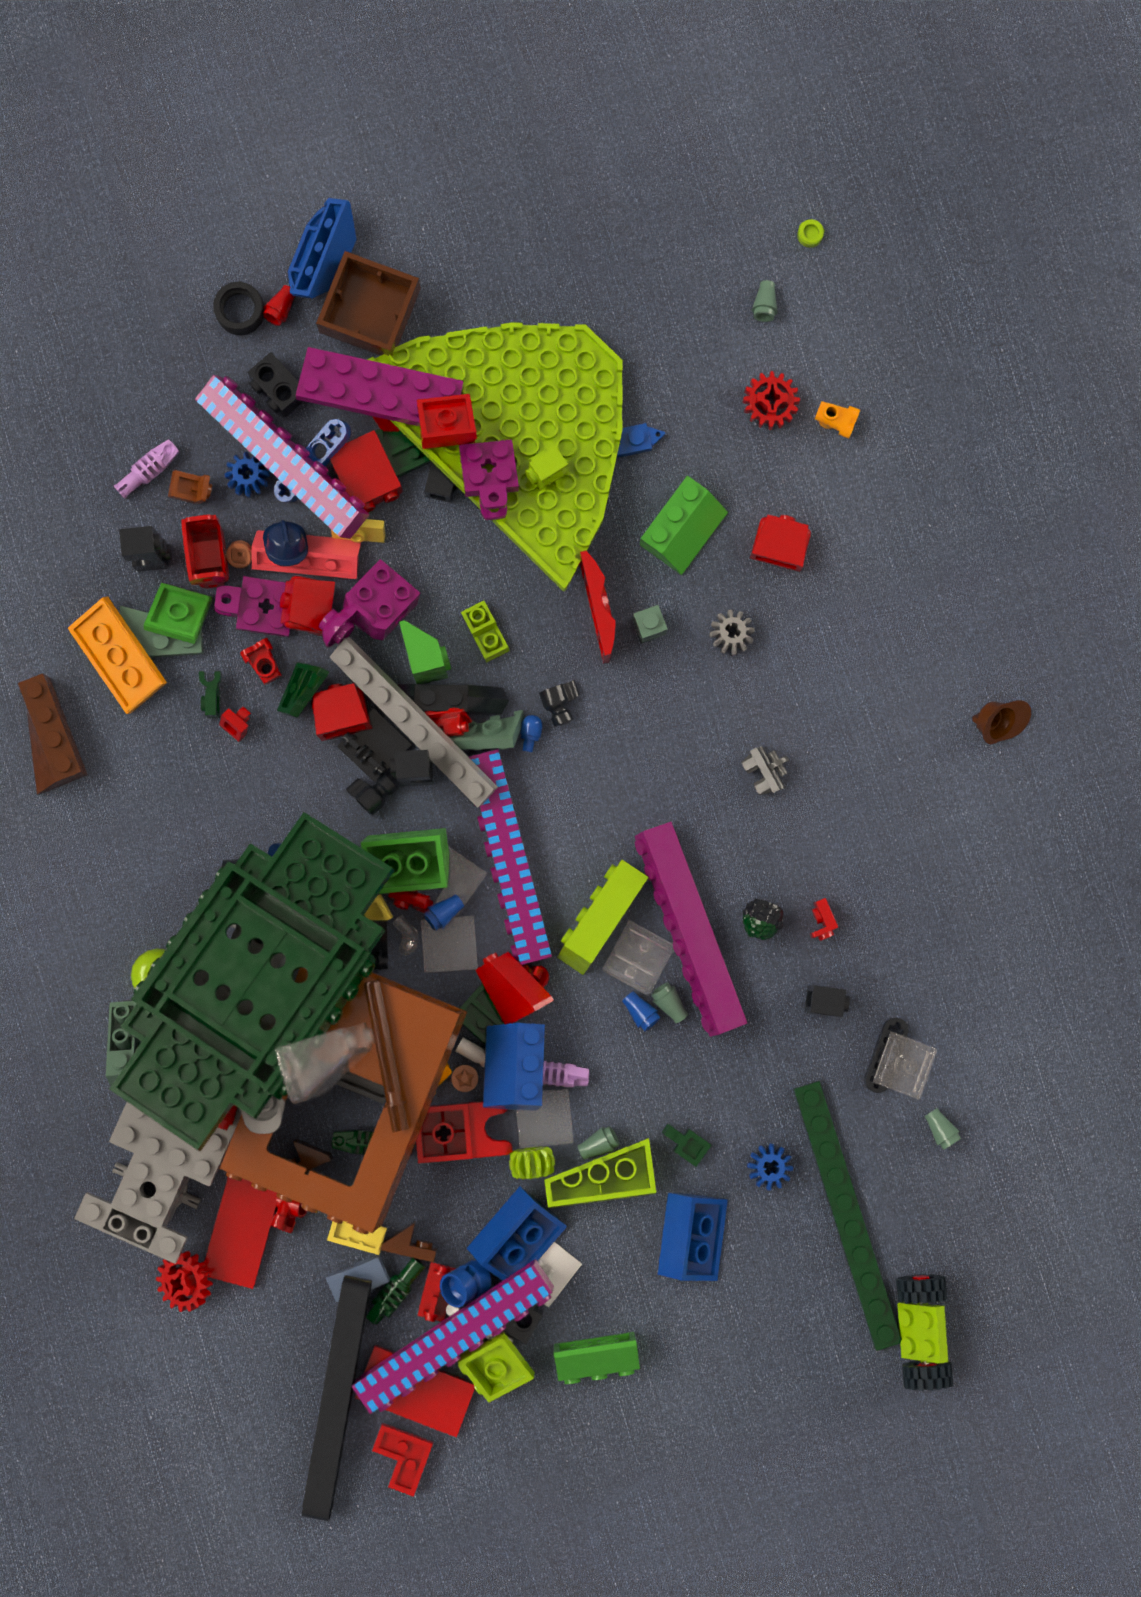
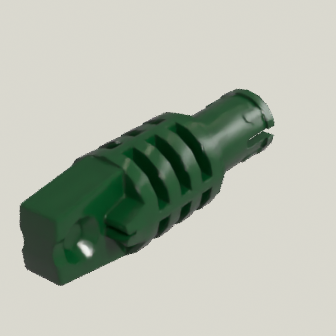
(351, 1141)
(395, 1292)

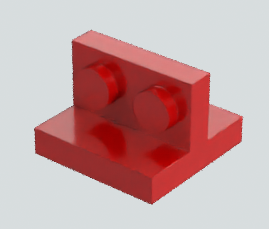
(446, 421)

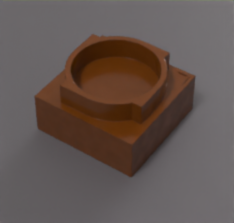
(368, 304)

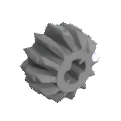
(741, 630)

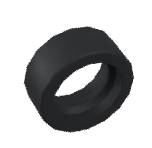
(230, 290)

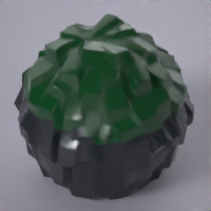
(762, 919)

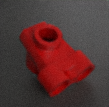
(260, 656)
(412, 899)
(286, 1215)

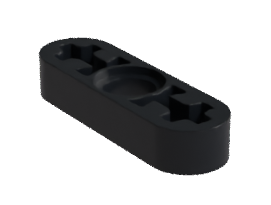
(871, 1071)

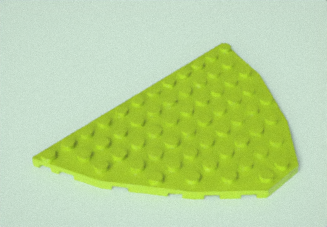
(536, 390)

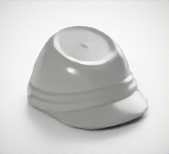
(268, 1119)

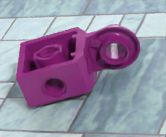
(373, 605)

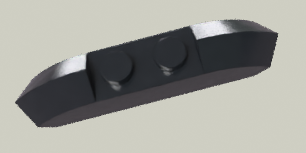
(471, 698)

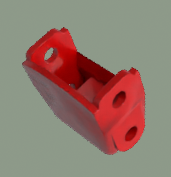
(205, 551)

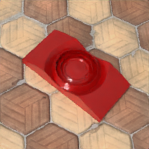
(599, 605)

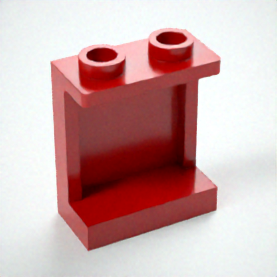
(367, 471)

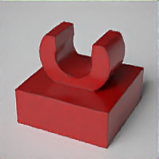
(236, 723)

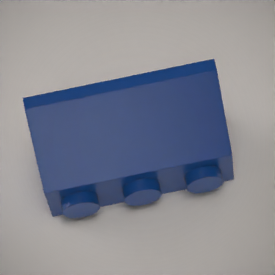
(514, 1066)
(516, 1235)
(692, 1237)

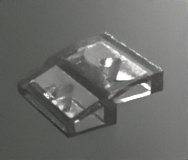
(638, 958)

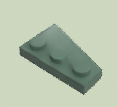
(156, 644)
(492, 733)

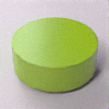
(810, 233)

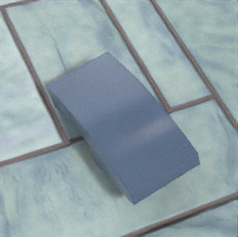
(369, 1269)

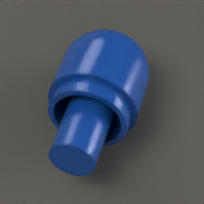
(530, 731)

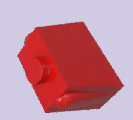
(781, 542)
(306, 603)
(340, 711)

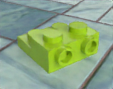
(495, 1367)

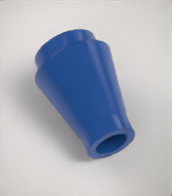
(443, 912)
(643, 1013)

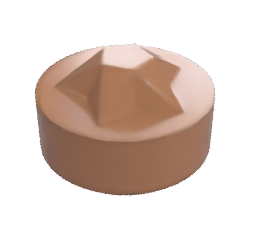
(239, 554)
(465, 1078)

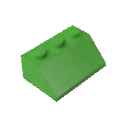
(683, 525)
(426, 657)
(417, 858)
(596, 1357)

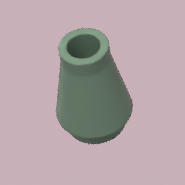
(765, 303)
(668, 1000)
(942, 1129)
(599, 1143)

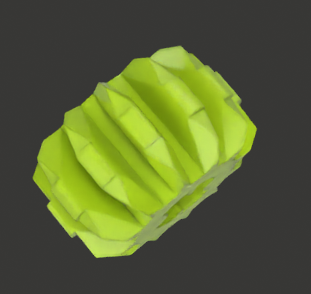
(532, 1162)

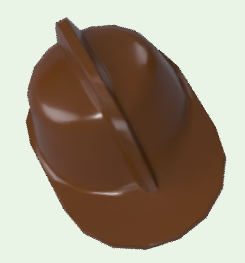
(1002, 720)

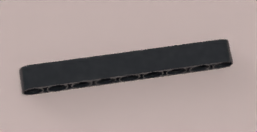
(336, 1398)

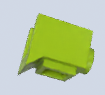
(546, 467)

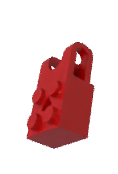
(467, 1135)

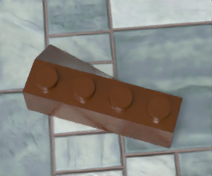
(52, 744)

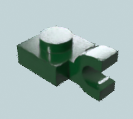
(211, 701)
(689, 1146)

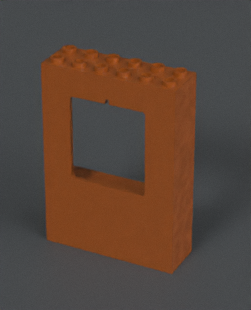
(422, 1041)

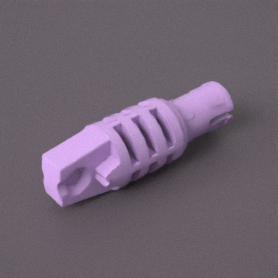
(148, 467)
(564, 1075)

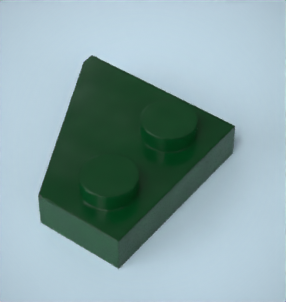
(401, 452)
(301, 688)
(480, 1013)

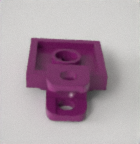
(491, 486)
(245, 605)

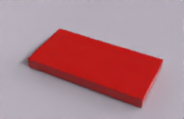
(240, 1233)
(434, 1403)

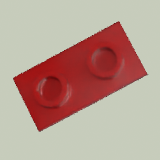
(453, 721)
(432, 1303)

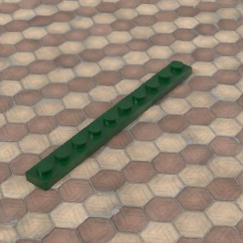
(847, 1215)

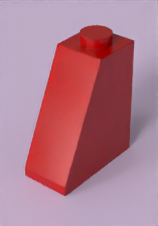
(511, 987)

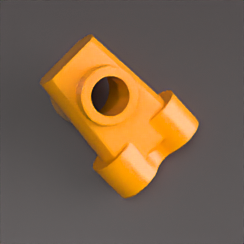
(842, 421)

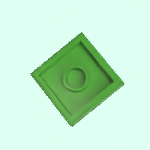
(177, 613)

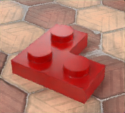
(410, 1454)

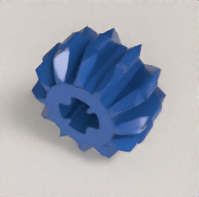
(237, 480)
(769, 1157)

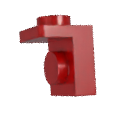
(824, 915)

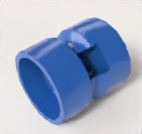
(465, 1284)

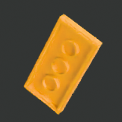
(117, 655)

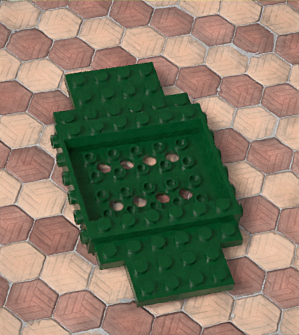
(200, 1050)

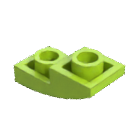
(485, 631)

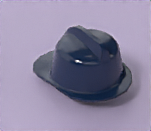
(285, 543)

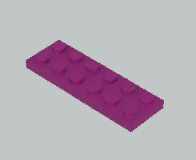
(369, 386)

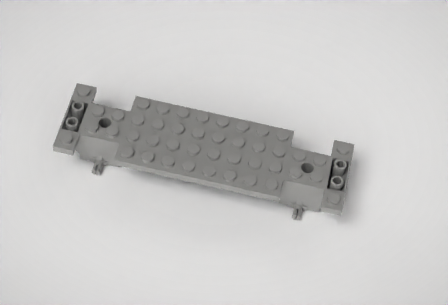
(165, 1162)

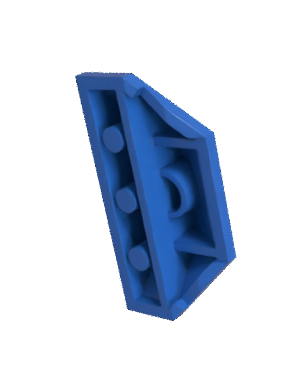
(321, 249)

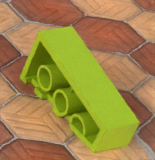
(602, 916)
(610, 1177)

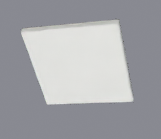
(559, 1268)

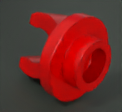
(539, 973)

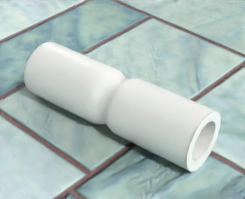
(471, 1051)

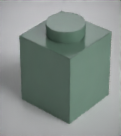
(649, 624)

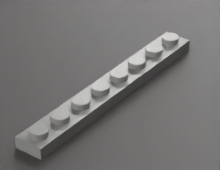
(413, 721)

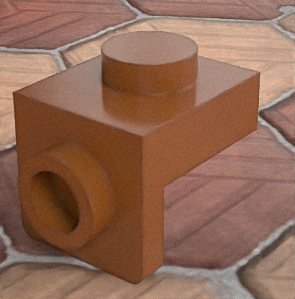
(189, 487)

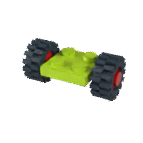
(923, 1332)

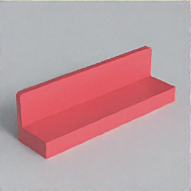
(325, 557)

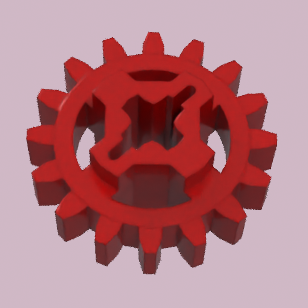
(781, 400)
(184, 1281)

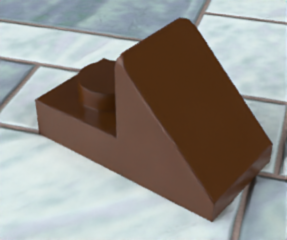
(310, 1155)
(401, 1244)

